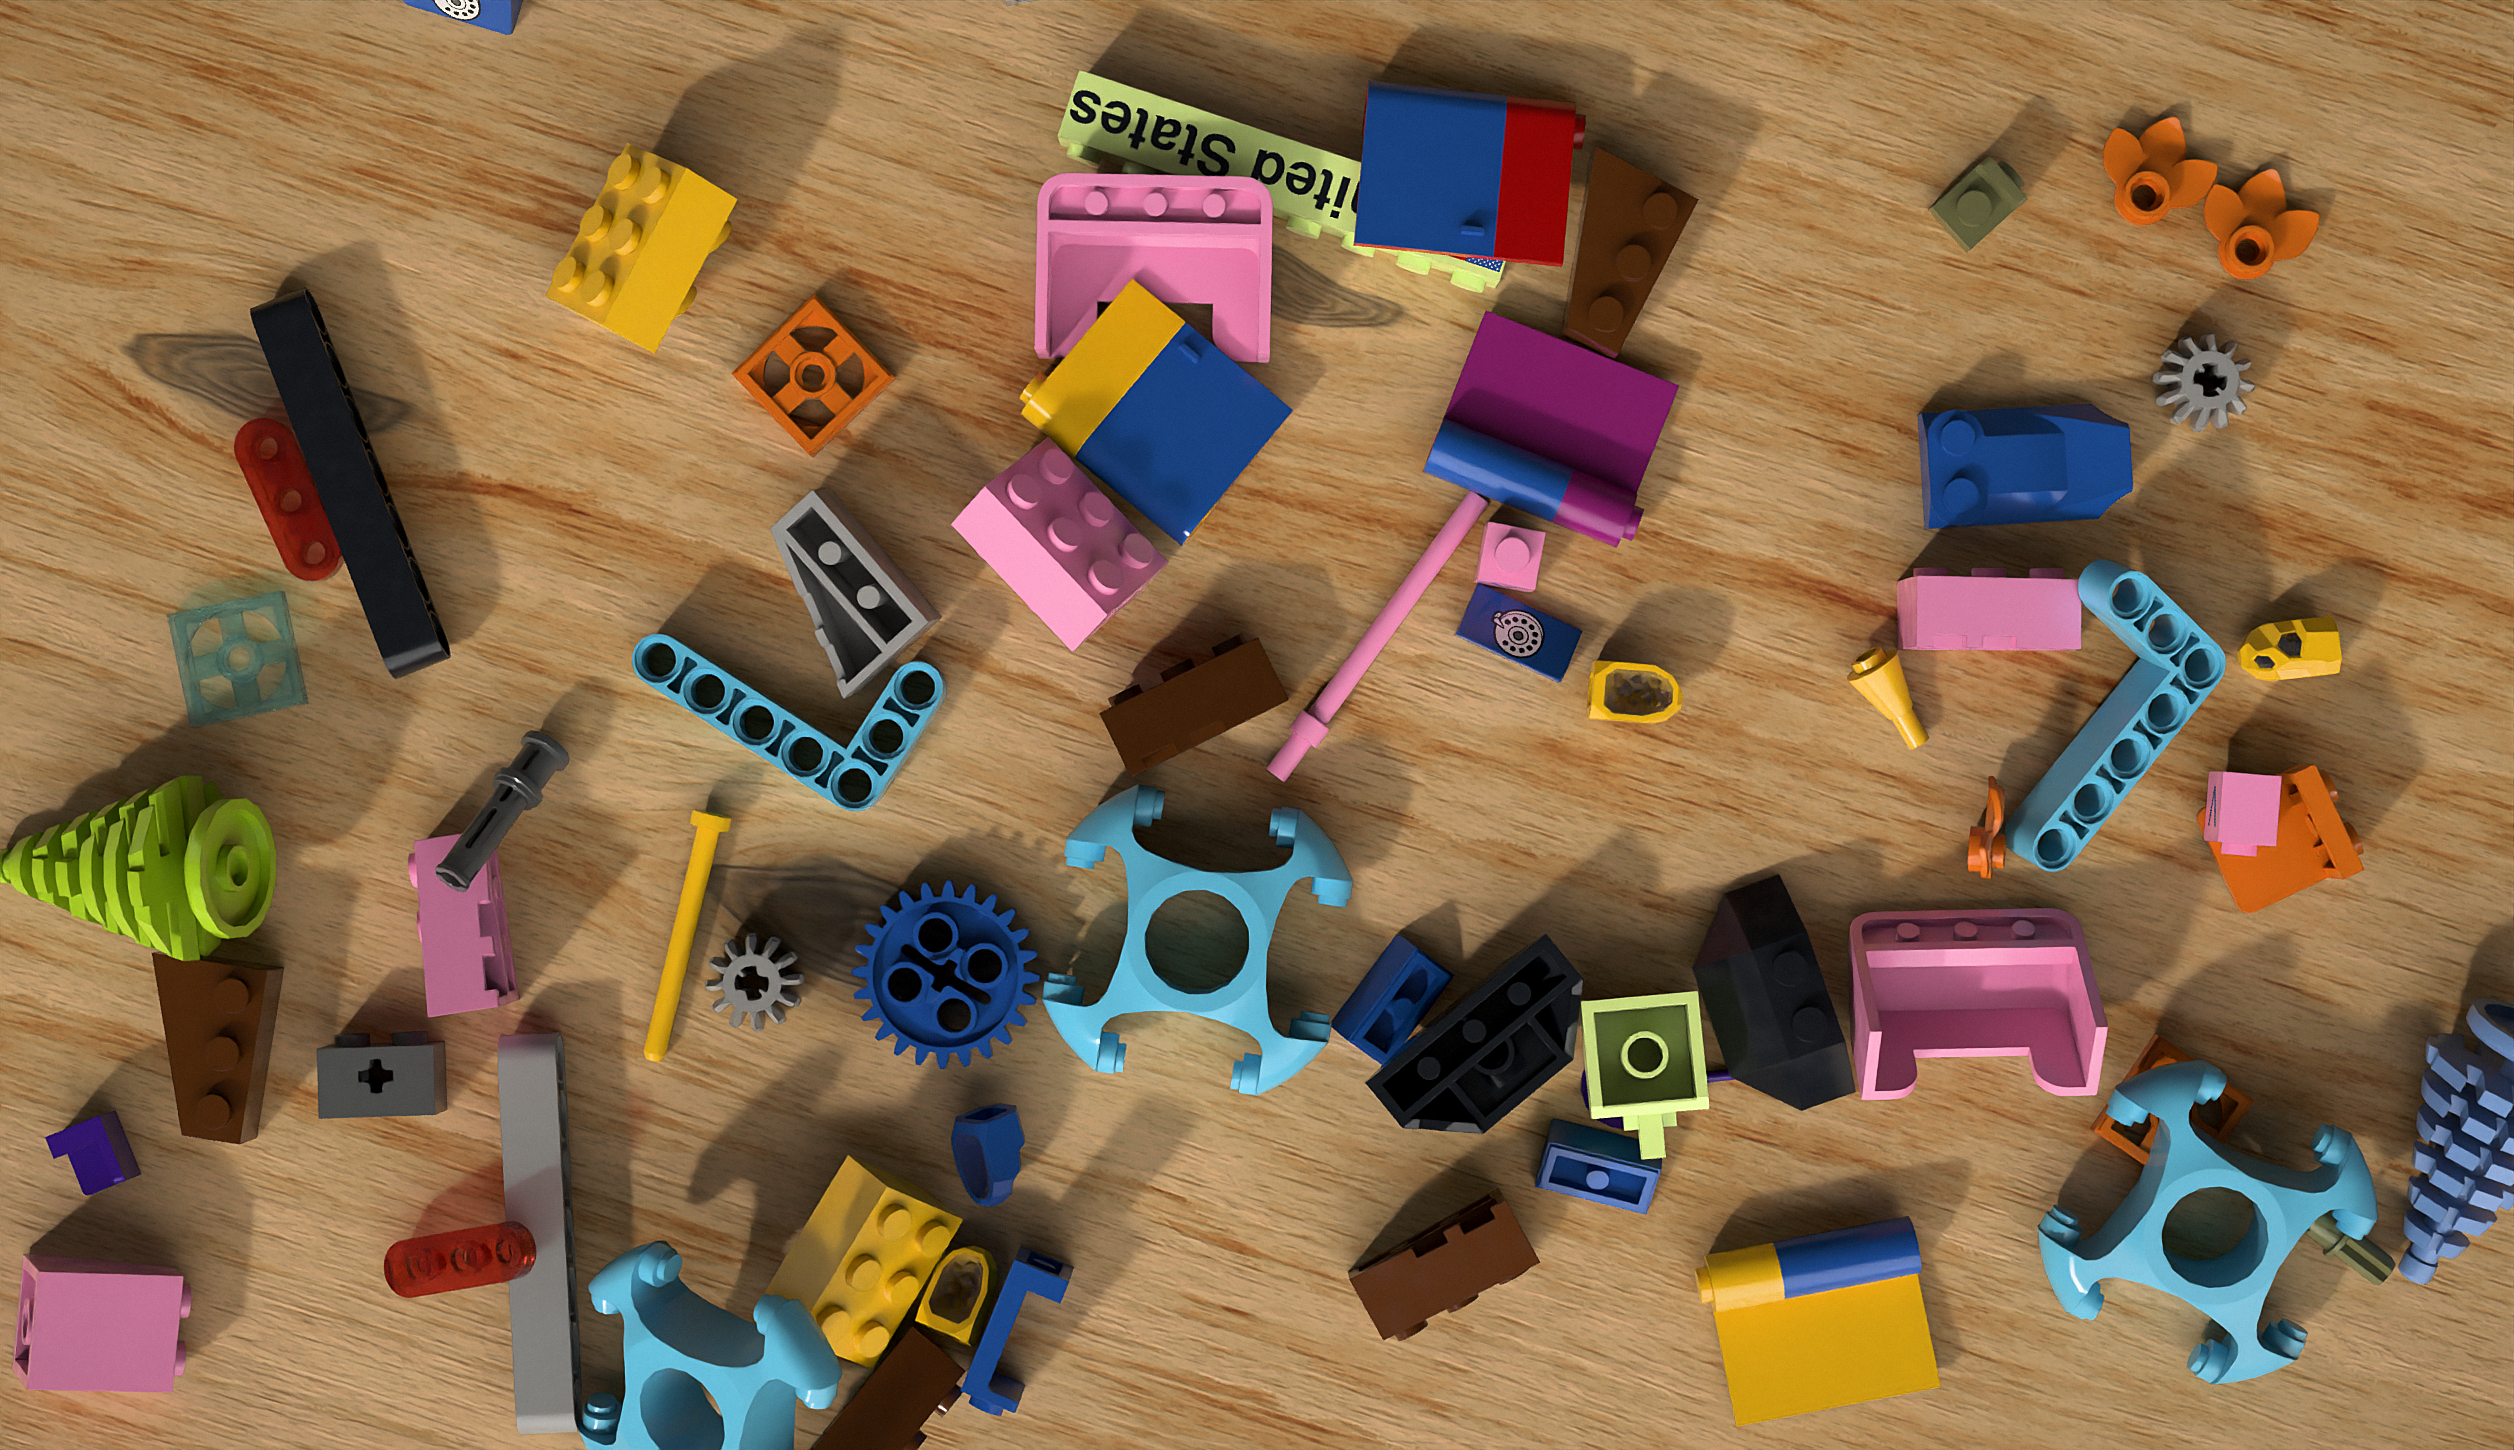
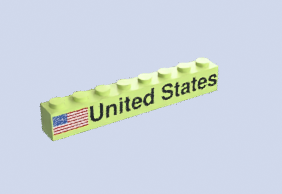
(1305, 183)

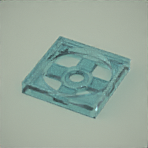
(291, 689)

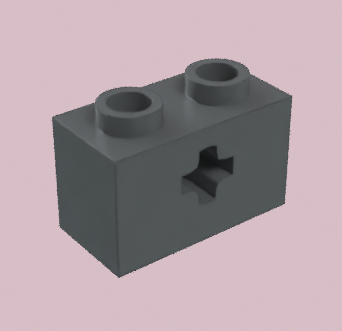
(350, 1092)

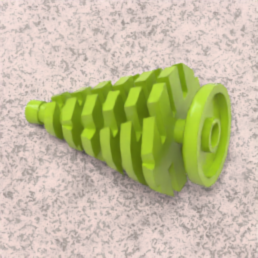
(157, 867)

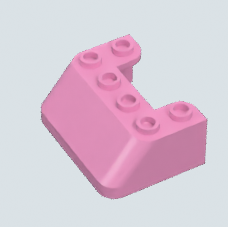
(1172, 235)
(1973, 990)

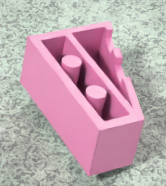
(1988, 611)
(462, 934)

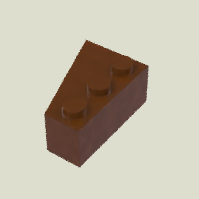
(1620, 249)
(1192, 704)
(218, 1041)
(1443, 1267)
(897, 1399)

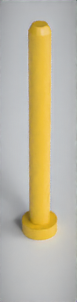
(684, 929)

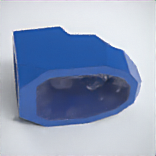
(988, 1151)

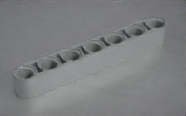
(541, 1199)

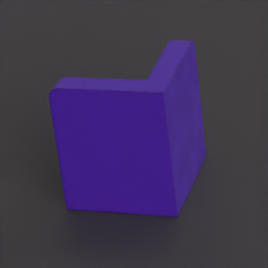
(97, 1152)

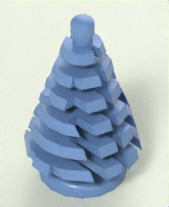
(2472, 1137)

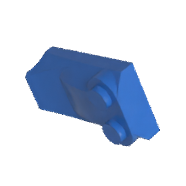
(2021, 465)

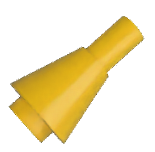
(1883, 683)

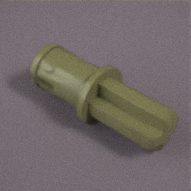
(2359, 1254)

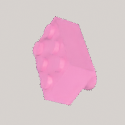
(1059, 543)

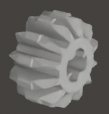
(2217, 367)
(743, 997)

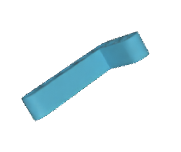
(2121, 718)
(790, 728)

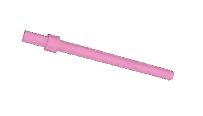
(1310, 726)

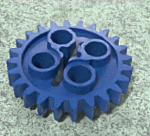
(918, 1019)

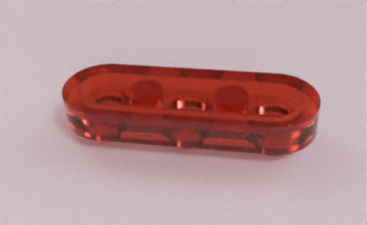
(271, 482)
(439, 1265)

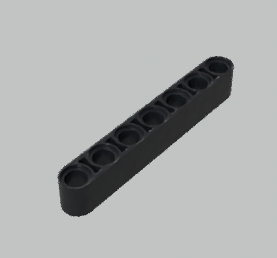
(350, 483)

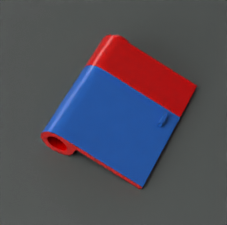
(1466, 173)

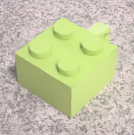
(1644, 1062)

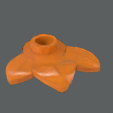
(2157, 165)
(2259, 218)
(1985, 846)

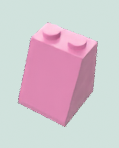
(99, 1325)

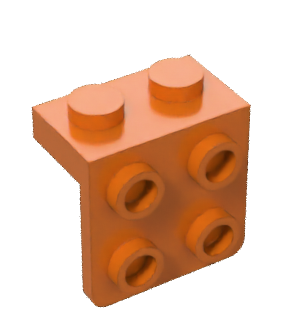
(2308, 847)

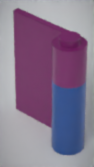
(1551, 430)

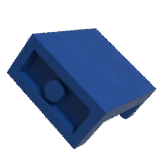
(1030, 1272)

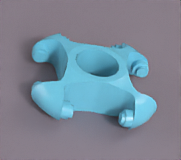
(1141, 987)
(2179, 1163)
(683, 1339)

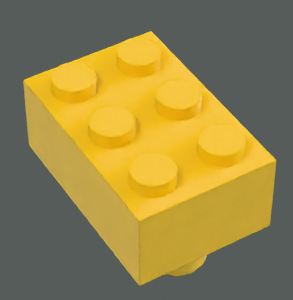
(642, 247)
(865, 1257)

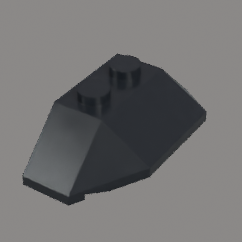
(1771, 999)
(1487, 1046)

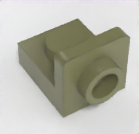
(1979, 202)

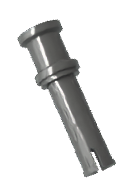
(515, 790)

